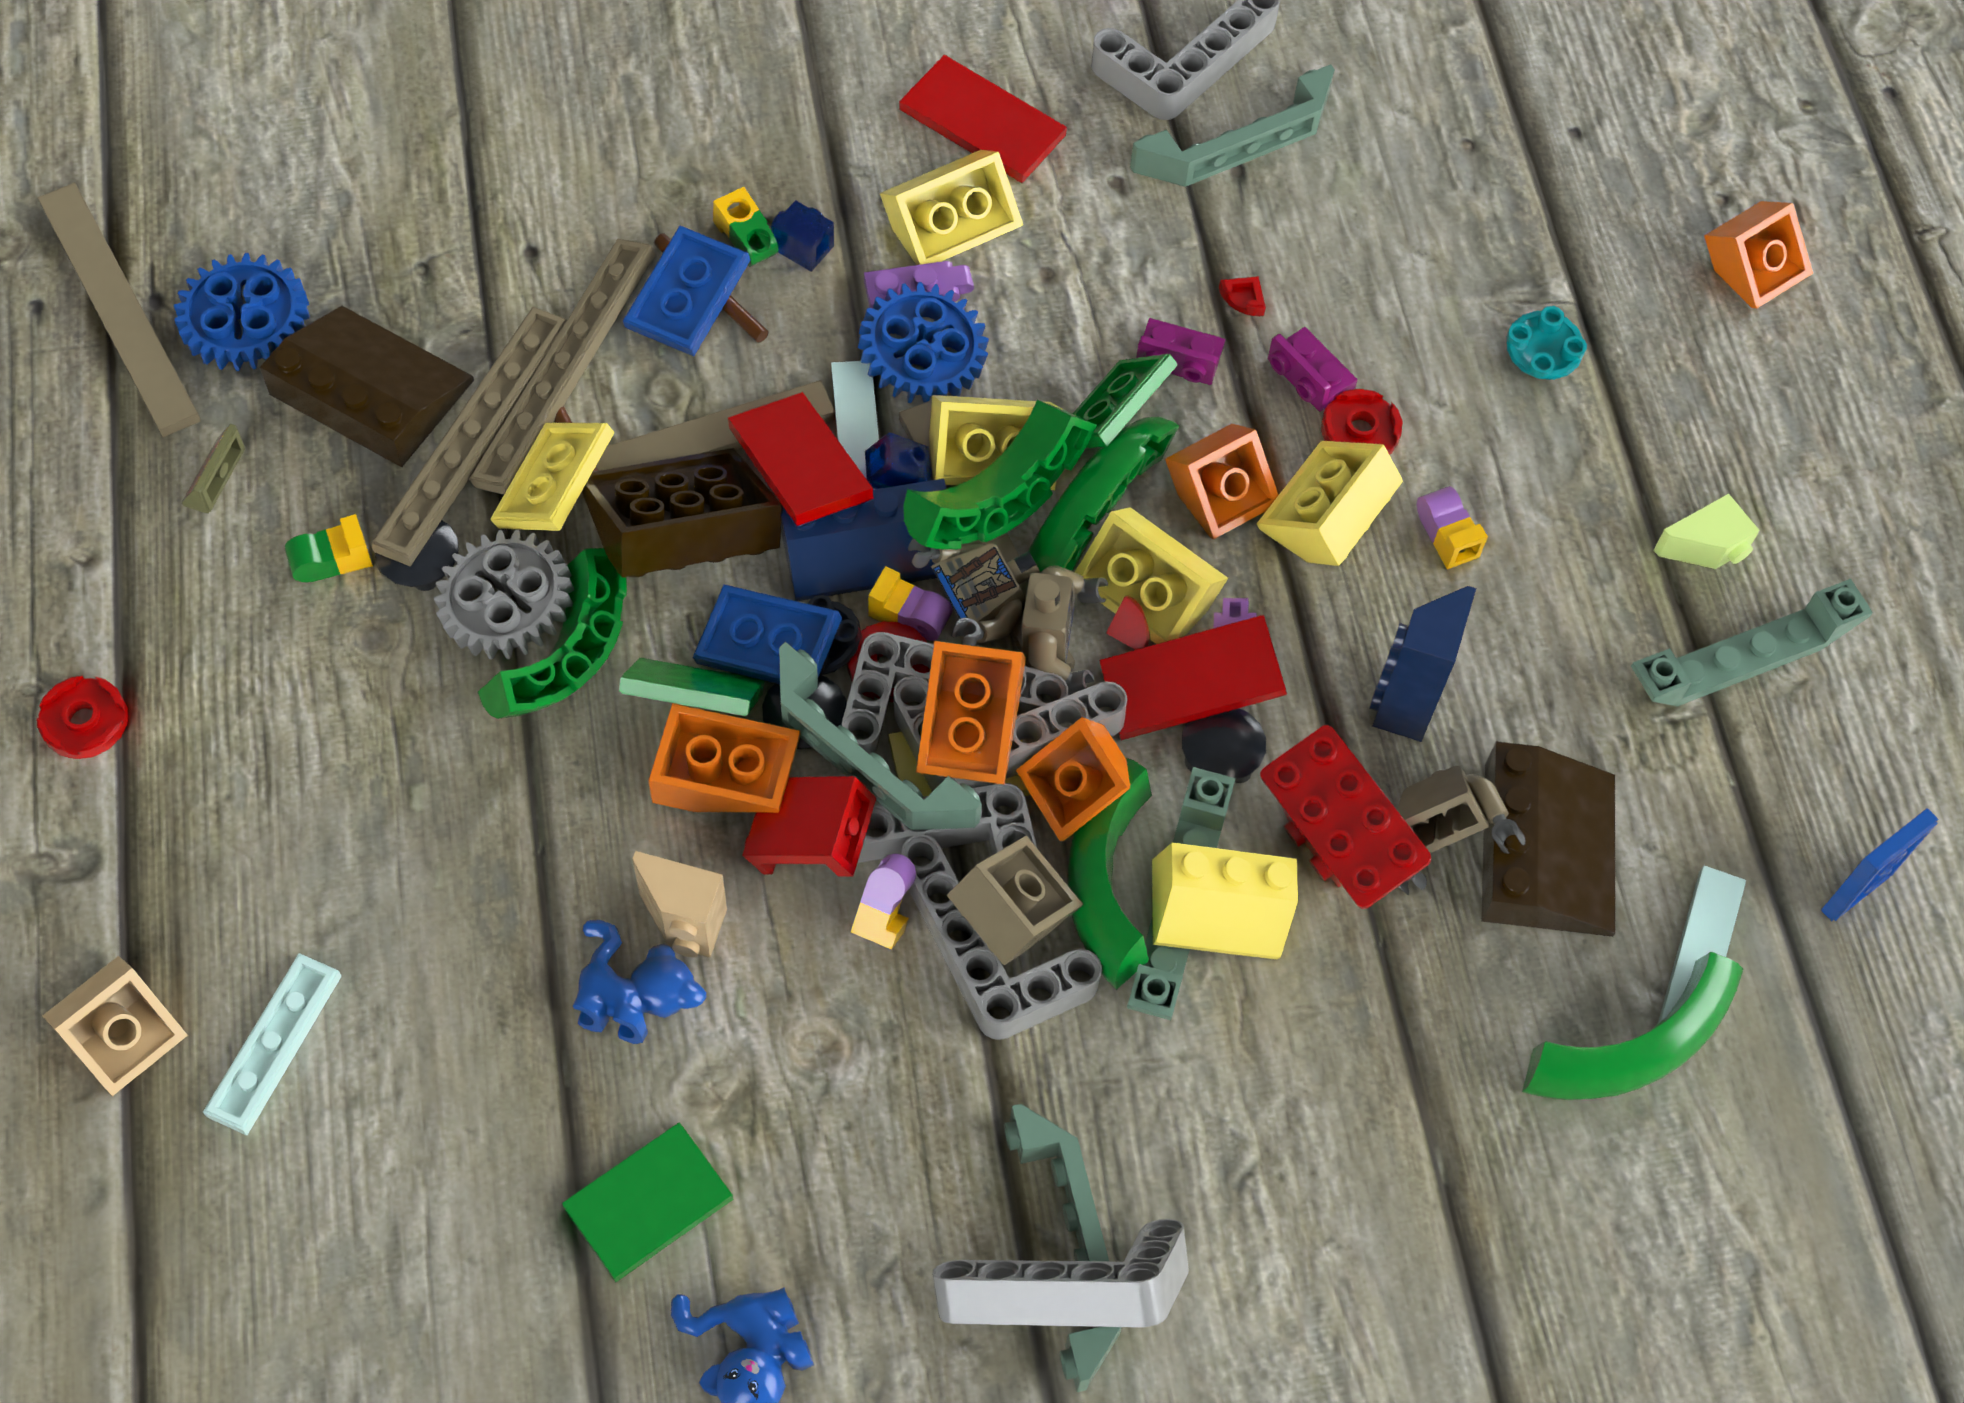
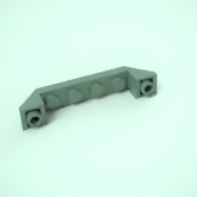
(1163, 159)
(1755, 651)
(945, 808)
(1199, 824)
(1041, 1139)

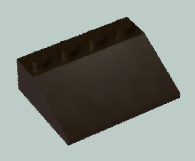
(364, 383)
(682, 512)
(1568, 858)

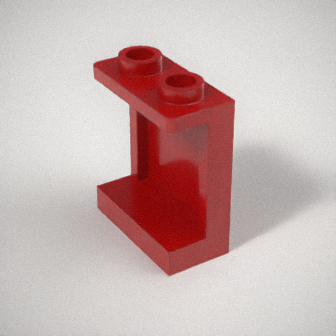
(816, 824)

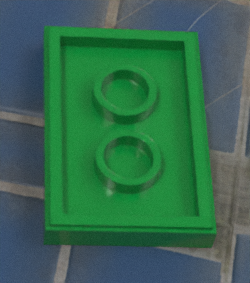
(1122, 395)
(691, 686)
(647, 1201)

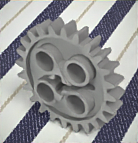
(478, 621)

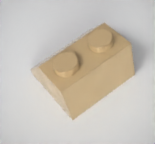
(683, 902)
(115, 1025)

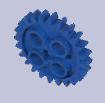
(215, 304)
(942, 369)

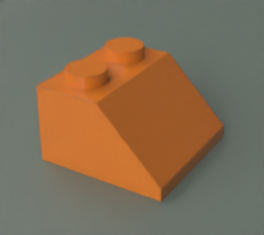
(1760, 252)
(1223, 479)
(1076, 776)

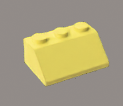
(952, 207)
(972, 434)
(1332, 500)
(1153, 570)
(1223, 900)

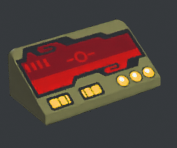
(215, 471)

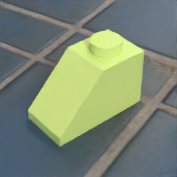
(1710, 536)

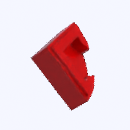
(1243, 295)
(1130, 625)

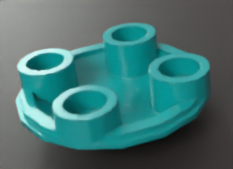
(1545, 344)

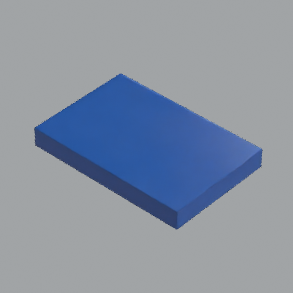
(686, 290)
(751, 627)
(1880, 865)

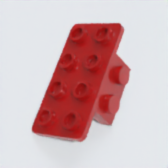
(1344, 818)

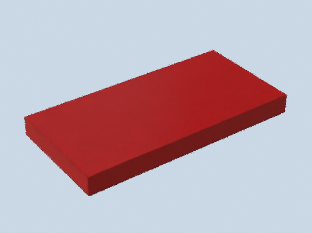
(982, 117)
(800, 458)
(1196, 676)

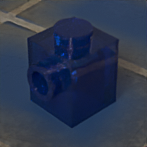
(803, 235)
(897, 462)

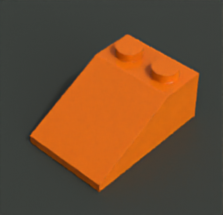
(970, 712)
(721, 763)

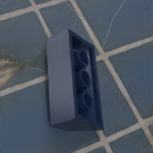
(854, 545)
(1420, 665)

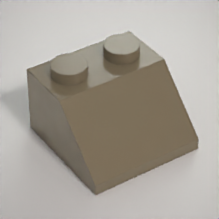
(1014, 899)

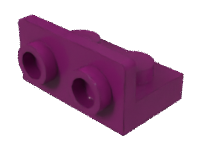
(1192, 350)
(1310, 368)

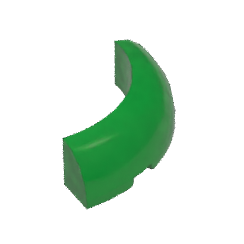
(1006, 489)
(1098, 490)
(581, 647)
(1089, 875)
(1623, 1067)

